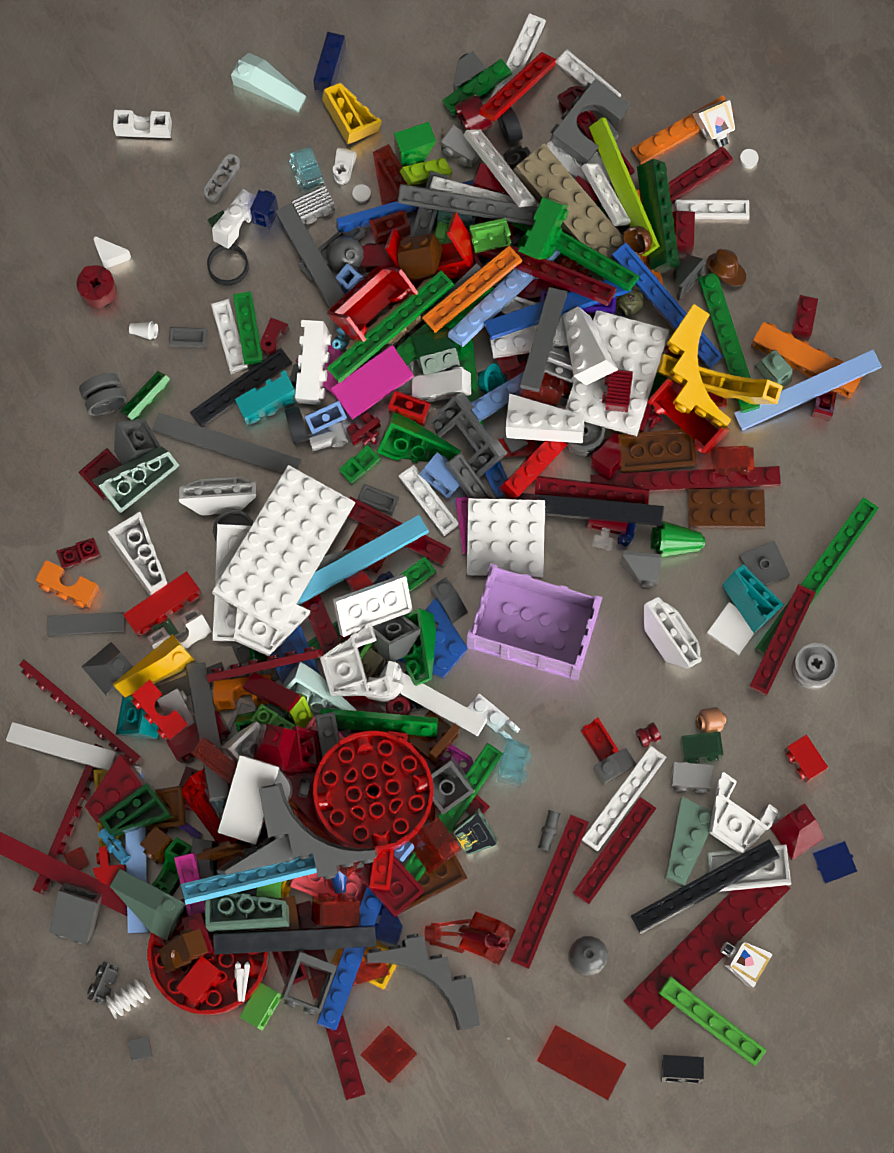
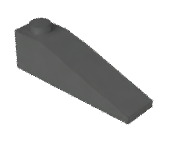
(264, 853)

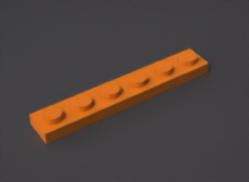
(669, 136)
(472, 289)

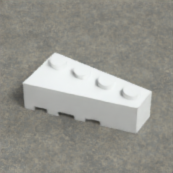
(586, 348)
(313, 362)
(138, 552)

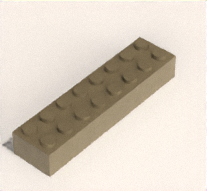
(585, 221)

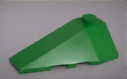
(413, 442)
(421, 655)

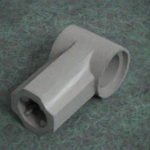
(332, 436)

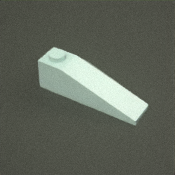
(264, 80)
(315, 689)

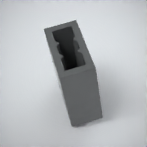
(75, 913)

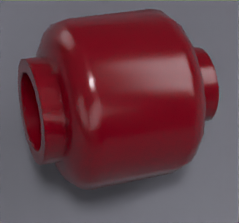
(398, 702)

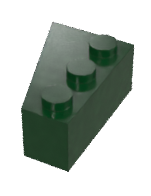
(136, 811)

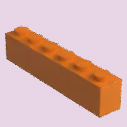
(799, 354)

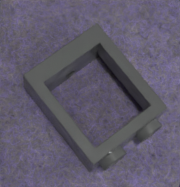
(329, 969)

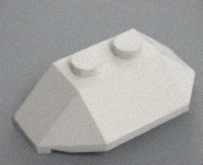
(217, 494)
(671, 634)

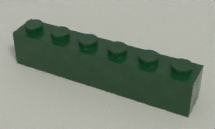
(657, 205)

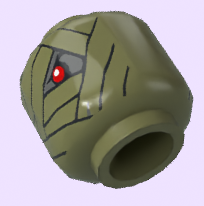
(629, 303)

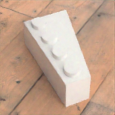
(542, 422)

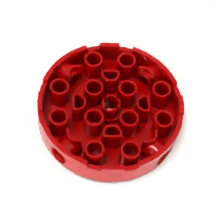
(376, 762)
(221, 997)

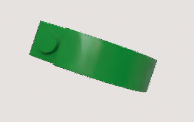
(168, 878)

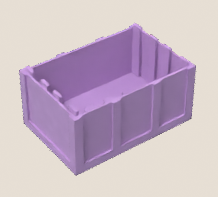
(534, 623)

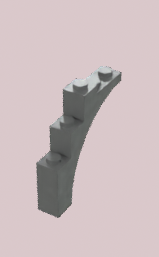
(327, 855)
(413, 956)

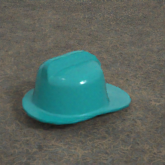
(490, 378)

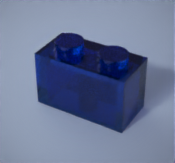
(264, 209)

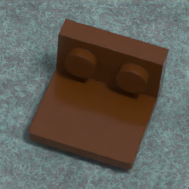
(436, 746)
(222, 853)

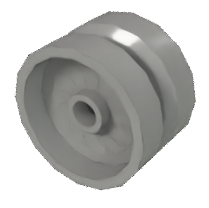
(808, 675)

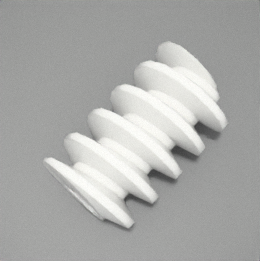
(127, 997)

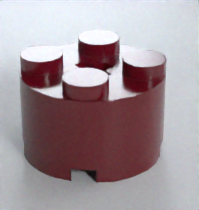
(468, 114)
(97, 277)

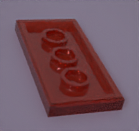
(581, 1062)

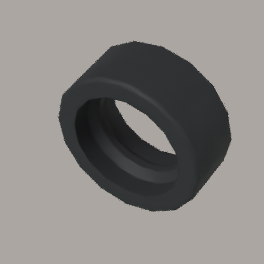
(510, 126)
(296, 424)

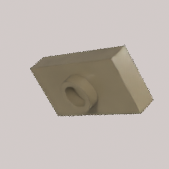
(372, 663)

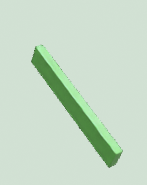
(712, 1021)

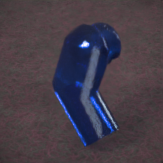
(629, 535)

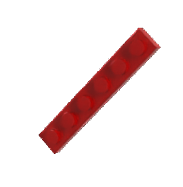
(517, 86)

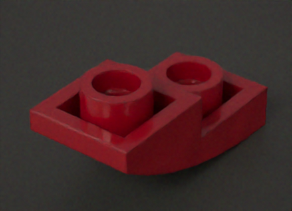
(78, 554)

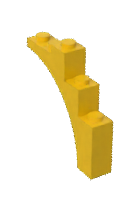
(686, 370)
(730, 386)

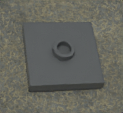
(765, 563)

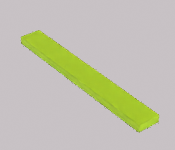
(621, 178)

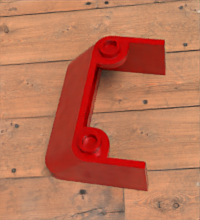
(455, 258)
(369, 298)
(698, 428)

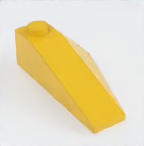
(157, 666)

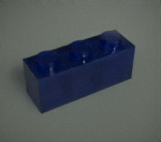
(329, 61)

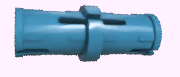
(122, 856)

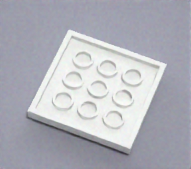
(505, 535)

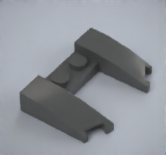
(459, 412)

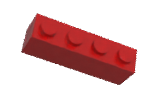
(531, 468)
(162, 604)

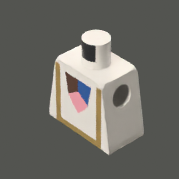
(716, 121)
(745, 961)

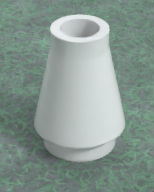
(144, 329)

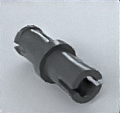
(549, 830)

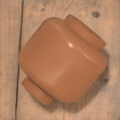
(710, 720)

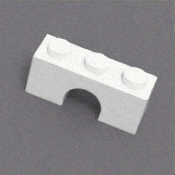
(131, 125)
(227, 227)
(193, 629)

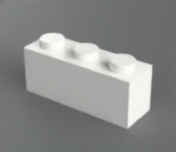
(441, 384)

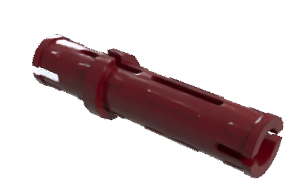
(488, 939)

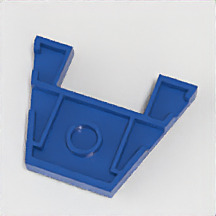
(448, 643)

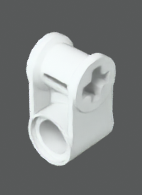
(343, 165)

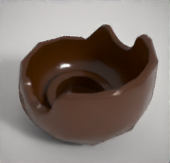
(638, 239)

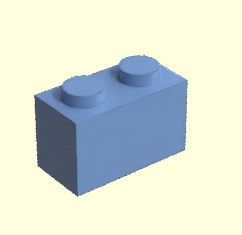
(325, 417)
(439, 476)

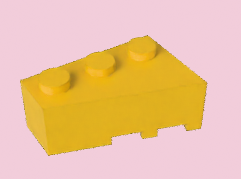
(349, 114)

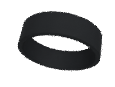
(233, 281)

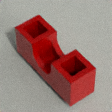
(168, 725)

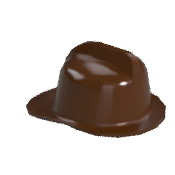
(726, 266)

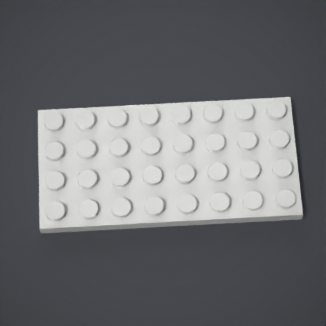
(283, 548)

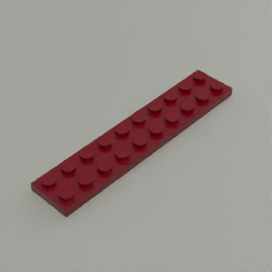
(403, 886)
(702, 949)

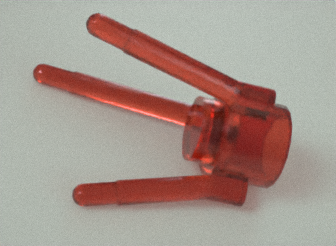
(434, 933)

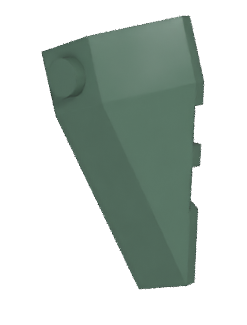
(152, 906)

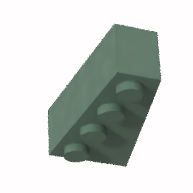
(134, 479)
(688, 839)
(245, 913)

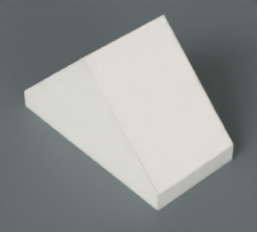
(111, 253)

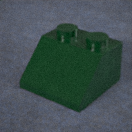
(435, 351)

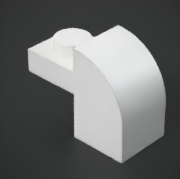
(393, 674)

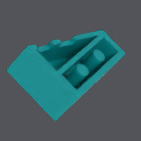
(267, 399)
(751, 598)

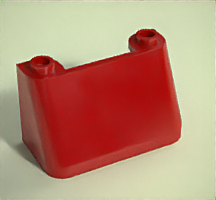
(197, 799)

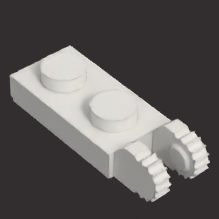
(495, 717)

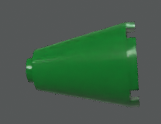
(675, 540)

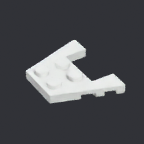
(260, 635)
(345, 669)
(732, 823)

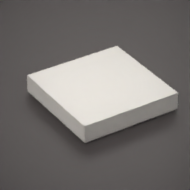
(731, 629)

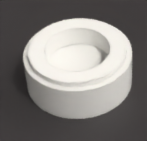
(748, 158)
(361, 194)

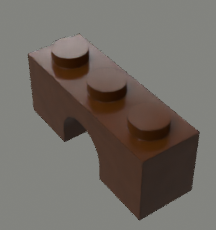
(182, 949)

